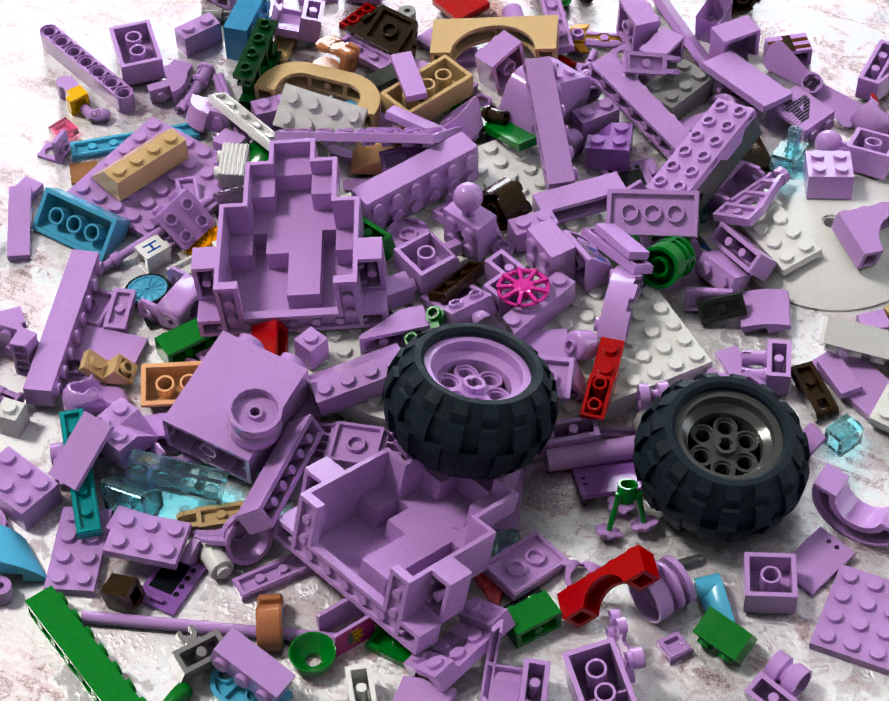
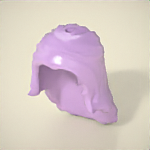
(91, 396)

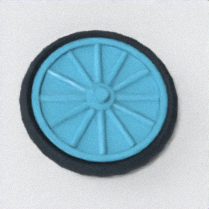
(150, 287)

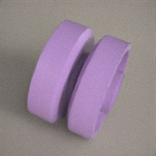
(254, 417)

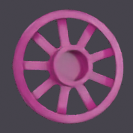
(523, 287)

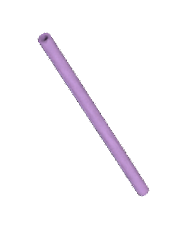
(175, 624)

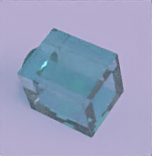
(843, 435)

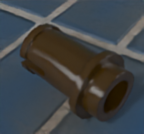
(491, 113)

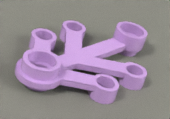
(632, 657)

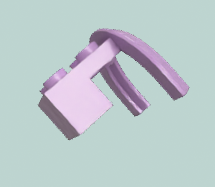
(299, 24)
(510, 682)

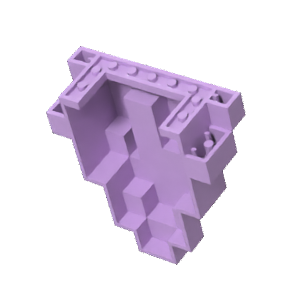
(291, 251)
(390, 541)

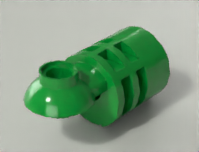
(672, 260)

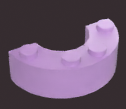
(847, 512)

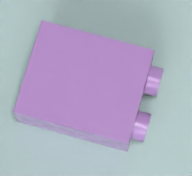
(199, 414)

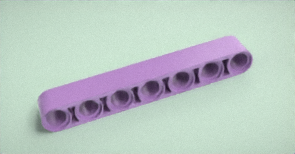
(87, 68)

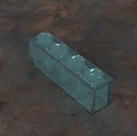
(176, 476)

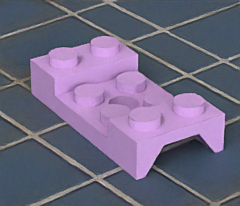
(461, 645)

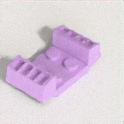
(18, 344)
(352, 442)

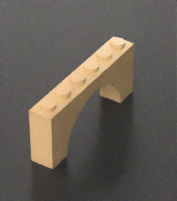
(455, 36)

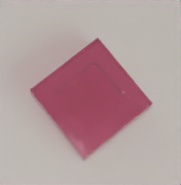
(65, 124)

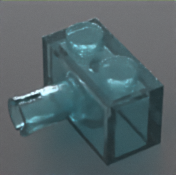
(790, 153)

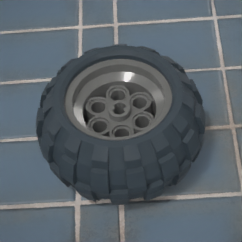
(727, 428)

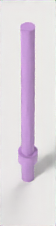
(117, 258)

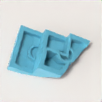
(18, 557)

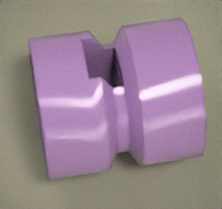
(788, 675)

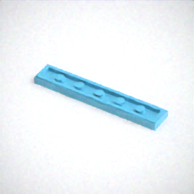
(105, 145)

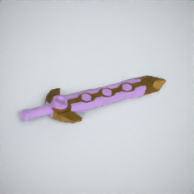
(584, 39)

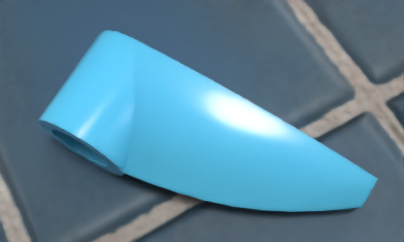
(712, 593)

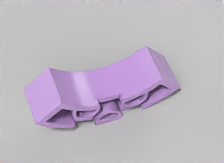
(616, 311)

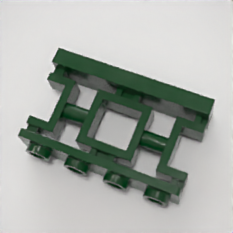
(256, 59)

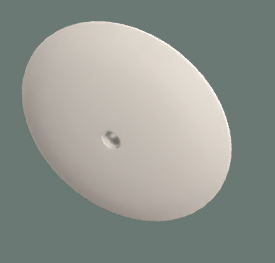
(832, 279)

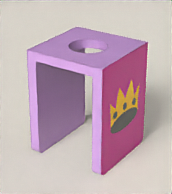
(352, 634)

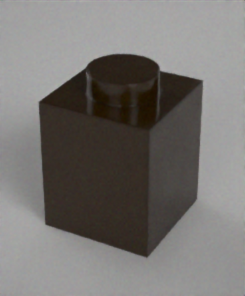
(122, 593)

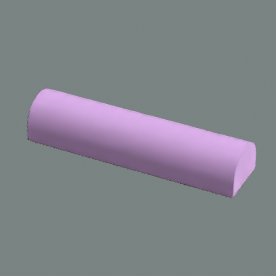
(589, 453)

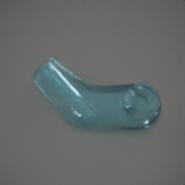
(505, 539)

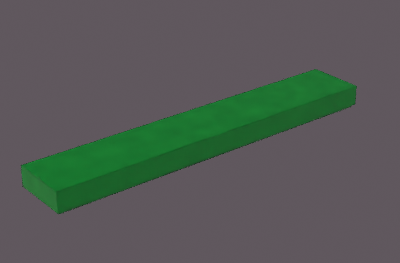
(508, 134)

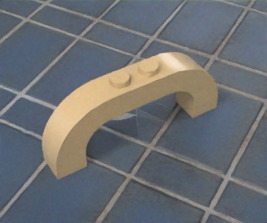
(325, 81)

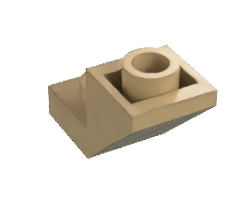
(115, 371)

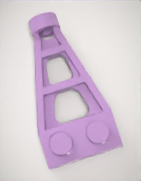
(748, 215)

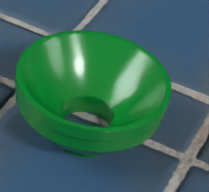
(312, 645)

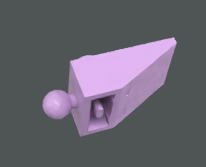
(467, 307)

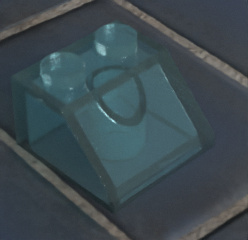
(130, 495)

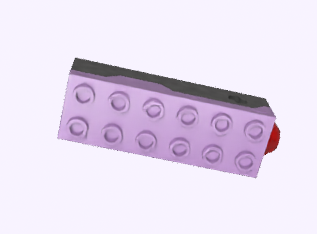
(710, 151)

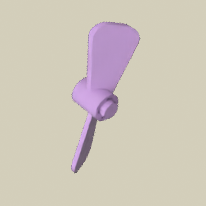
(784, 63)

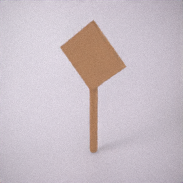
(79, 170)

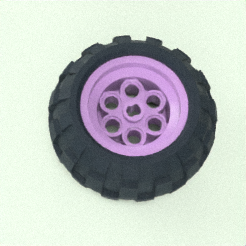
(470, 400)

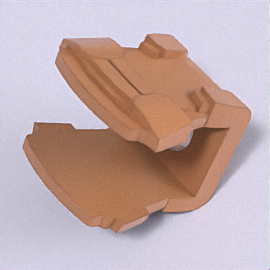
(334, 45)

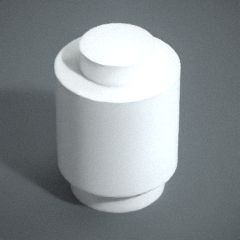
(216, 561)

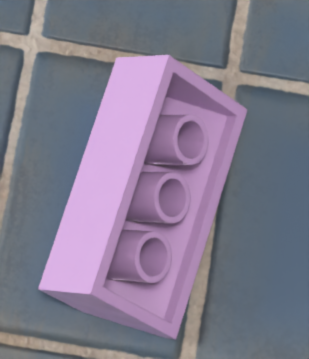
(352, 380)

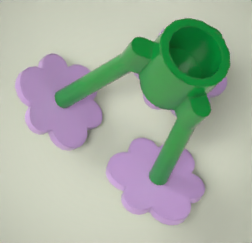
(622, 502)

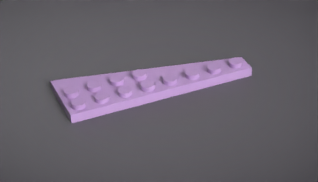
(386, 135)

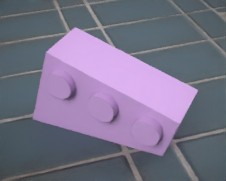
(875, 74)

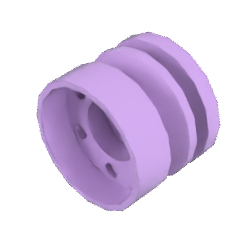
(667, 594)

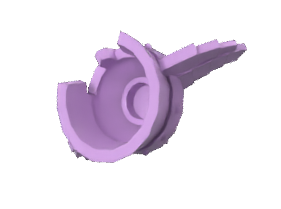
(238, 543)

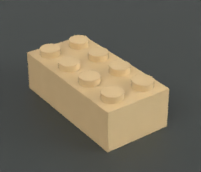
(445, 86)

